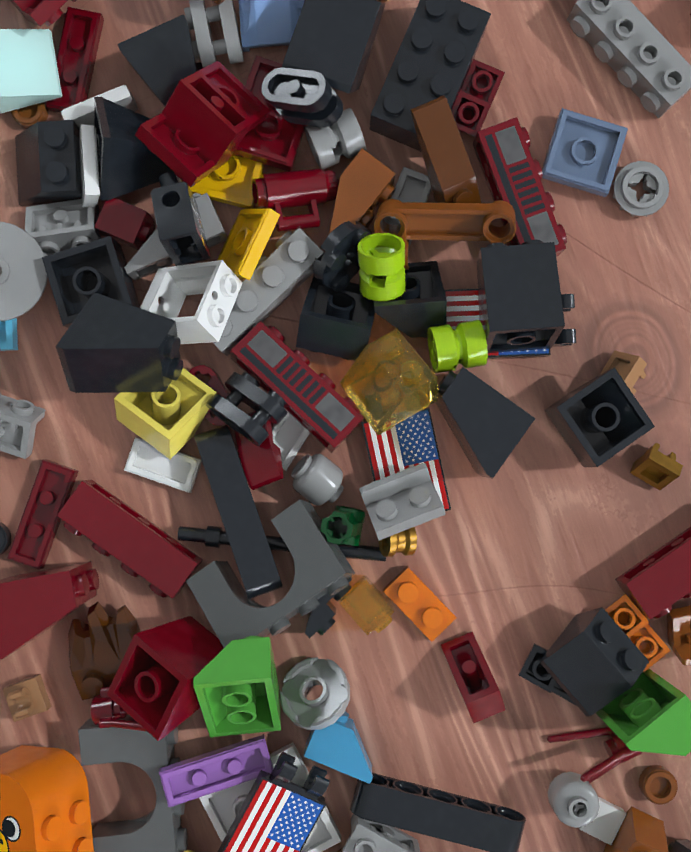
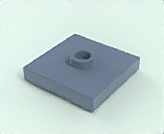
(584, 152)

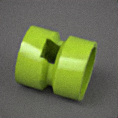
(381, 266)
(457, 346)

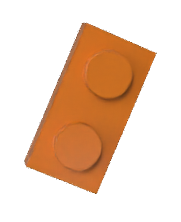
(419, 603)

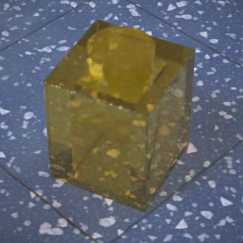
(367, 606)

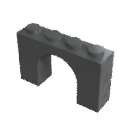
(318, 570)
(160, 828)

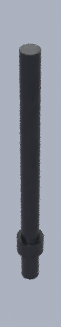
(214, 537)

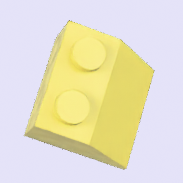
(167, 417)

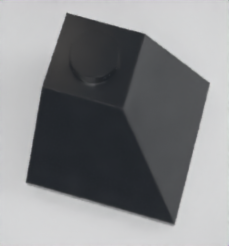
(420, 305)

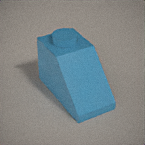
(340, 749)

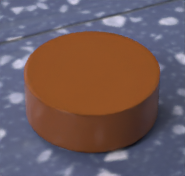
(31, 114)
(658, 784)

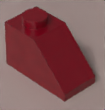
(473, 677)

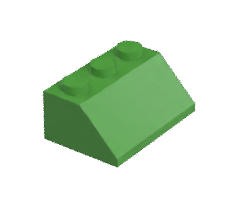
(240, 689)
(651, 716)

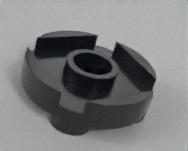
(341, 256)

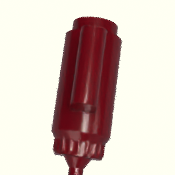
(295, 190)

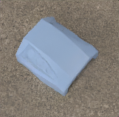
(268, 22)

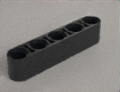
(238, 512)
(438, 814)

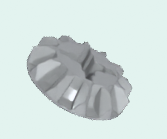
(653, 181)

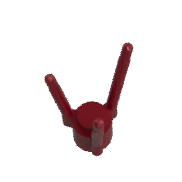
(108, 713)
(614, 746)

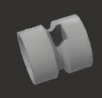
(337, 140)

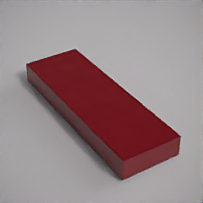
(77, 56)
(40, 516)

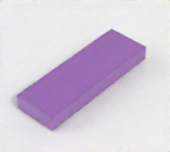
(215, 770)

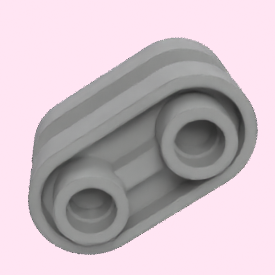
(204, 47)

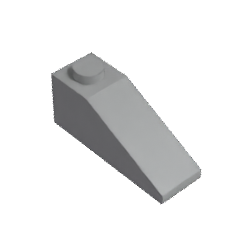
(153, 254)

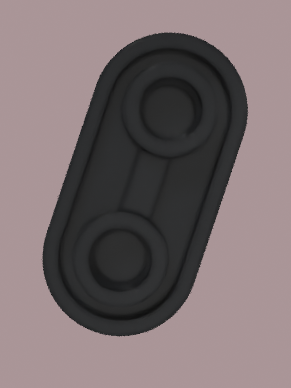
(302, 97)
(246, 390)

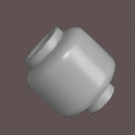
(317, 479)
(573, 800)

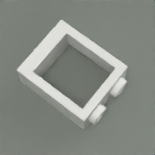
(205, 278)

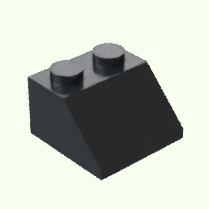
(48, 163)
(335, 321)
(599, 418)
(594, 661)

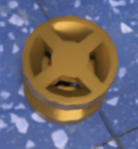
(402, 542)

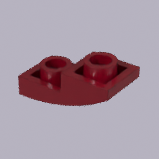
(476, 97)
(262, 463)

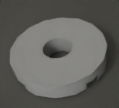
(328, 707)

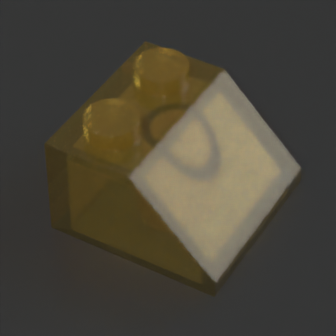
(390, 382)

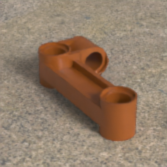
(446, 221)

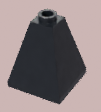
(162, 56)
(122, 158)

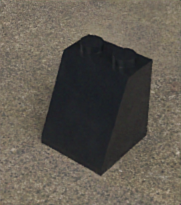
(335, 40)
(519, 296)
(119, 349)
(481, 420)

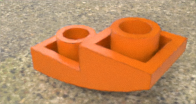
(638, 630)

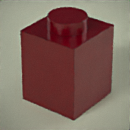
(125, 223)

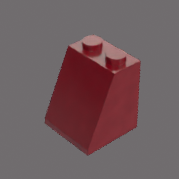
(40, 600)
(159, 672)

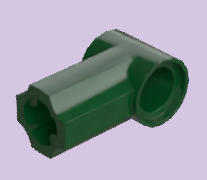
(343, 525)

